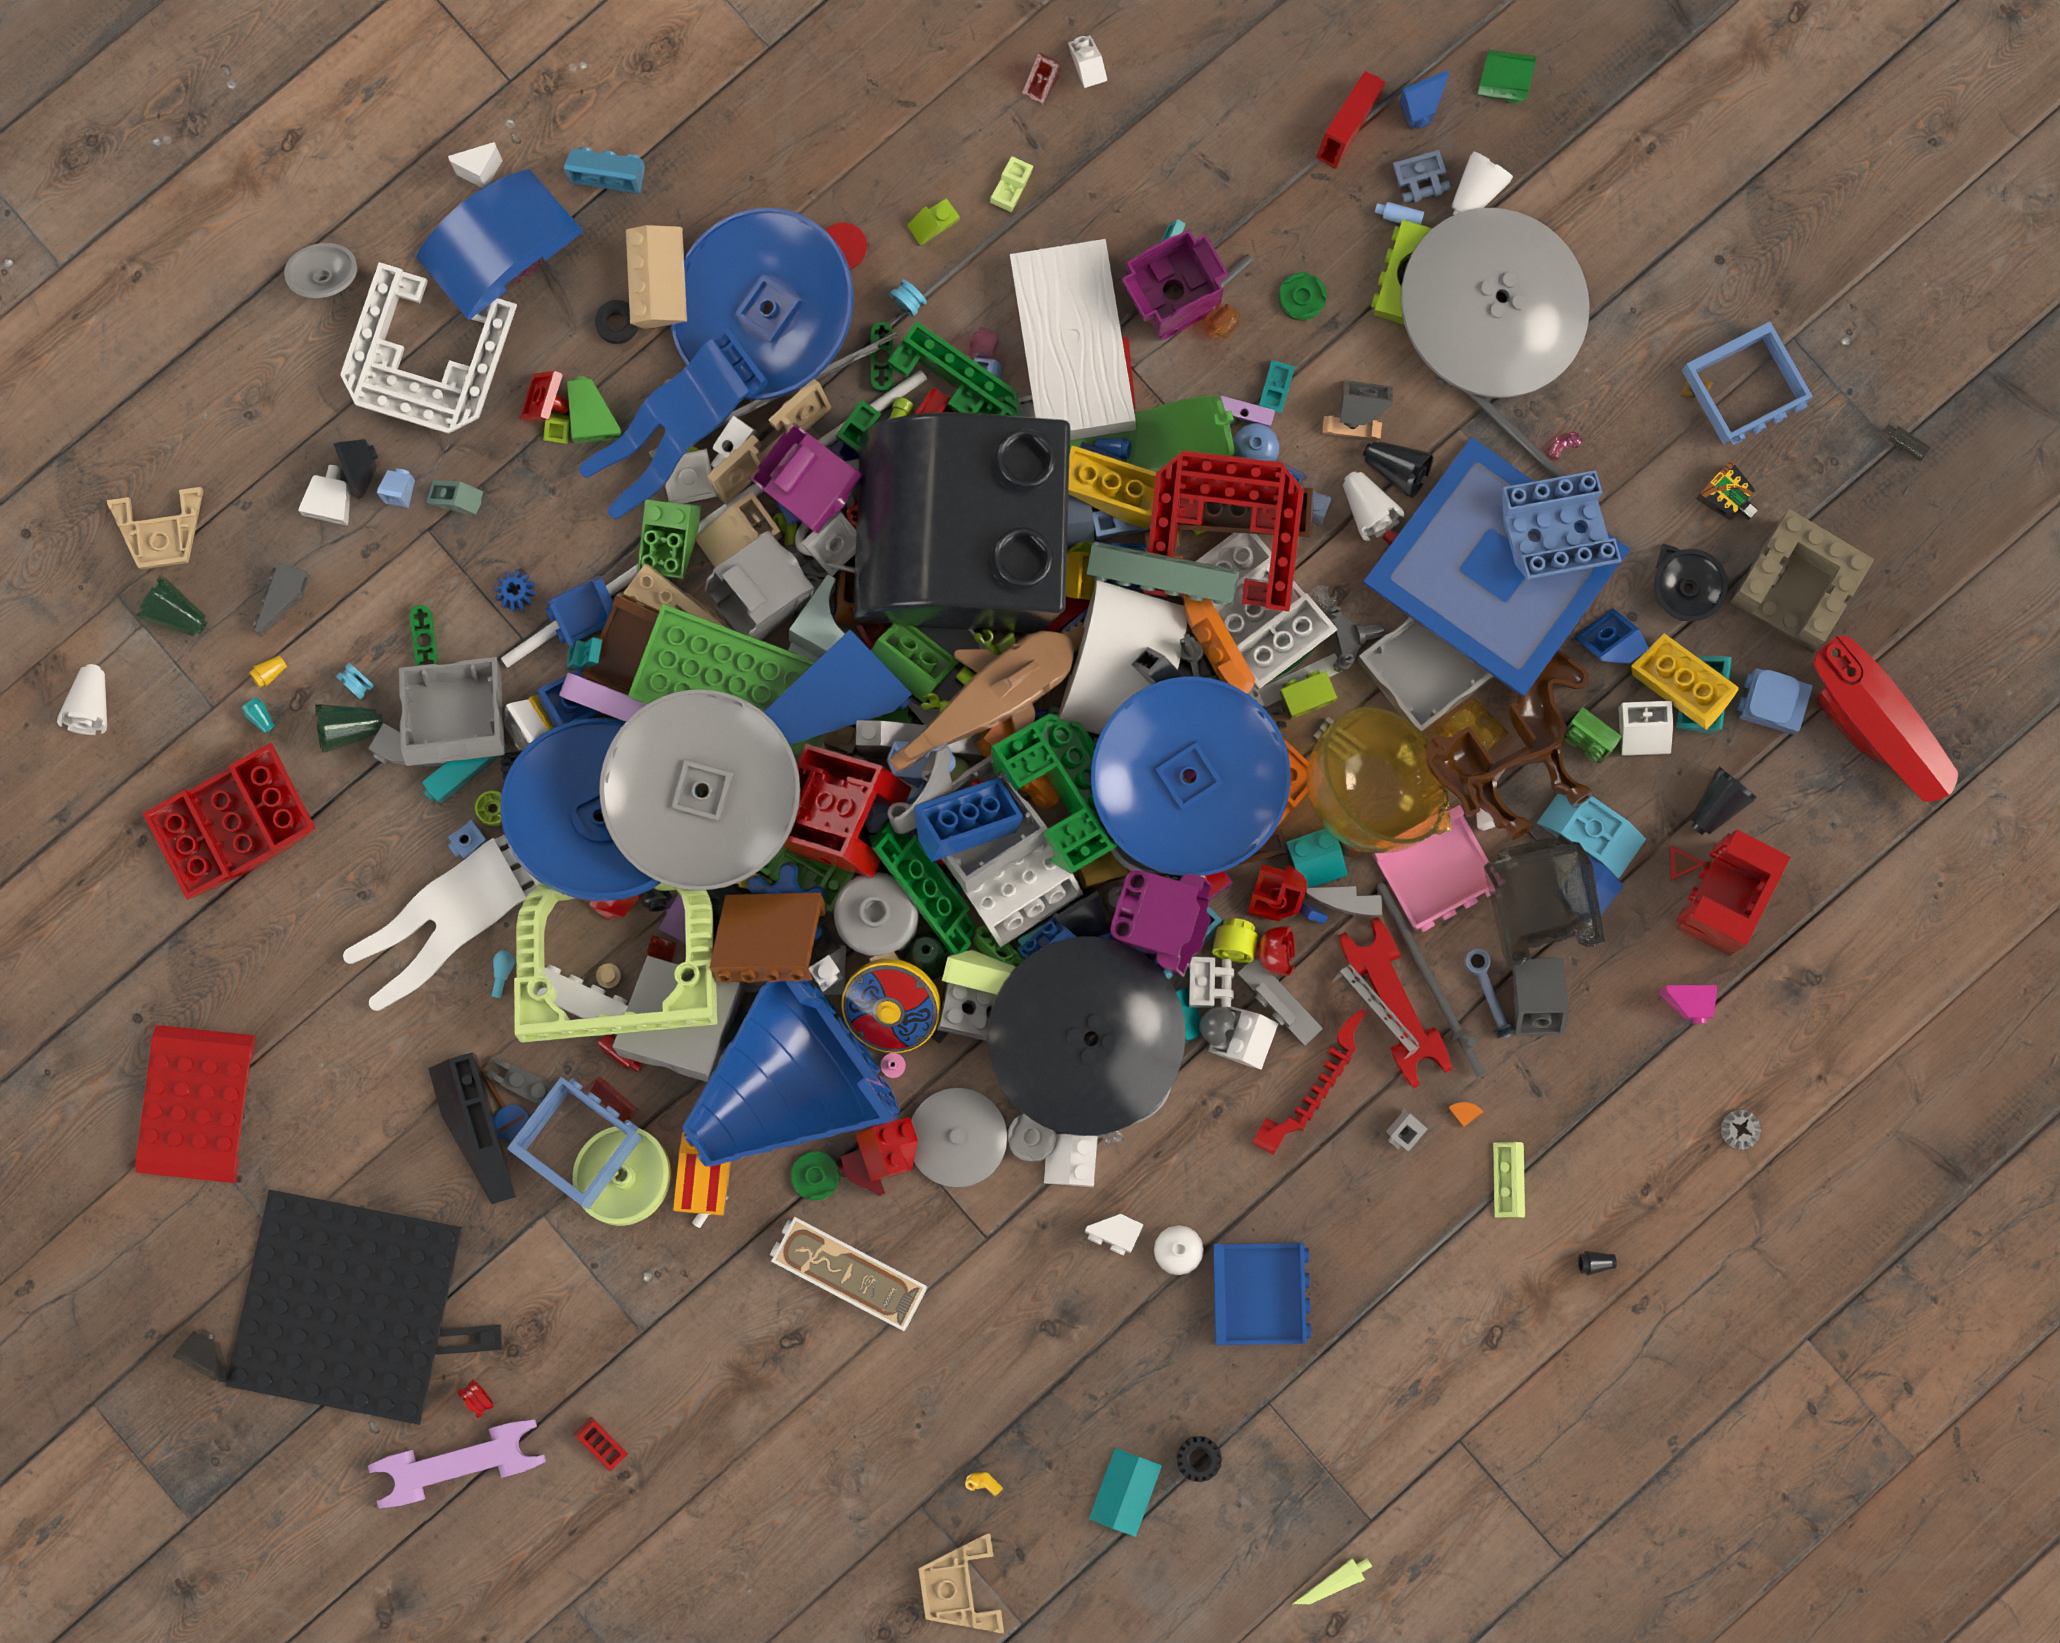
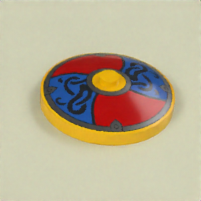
(891, 1006)

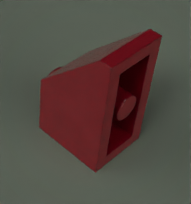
(856, 1171)

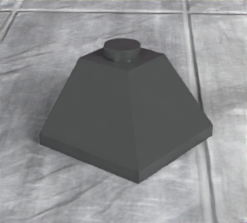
(1363, 402)

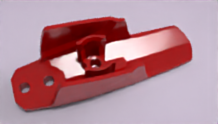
(1881, 719)

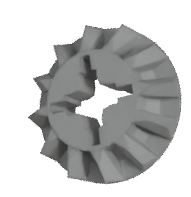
(1729, 1131)

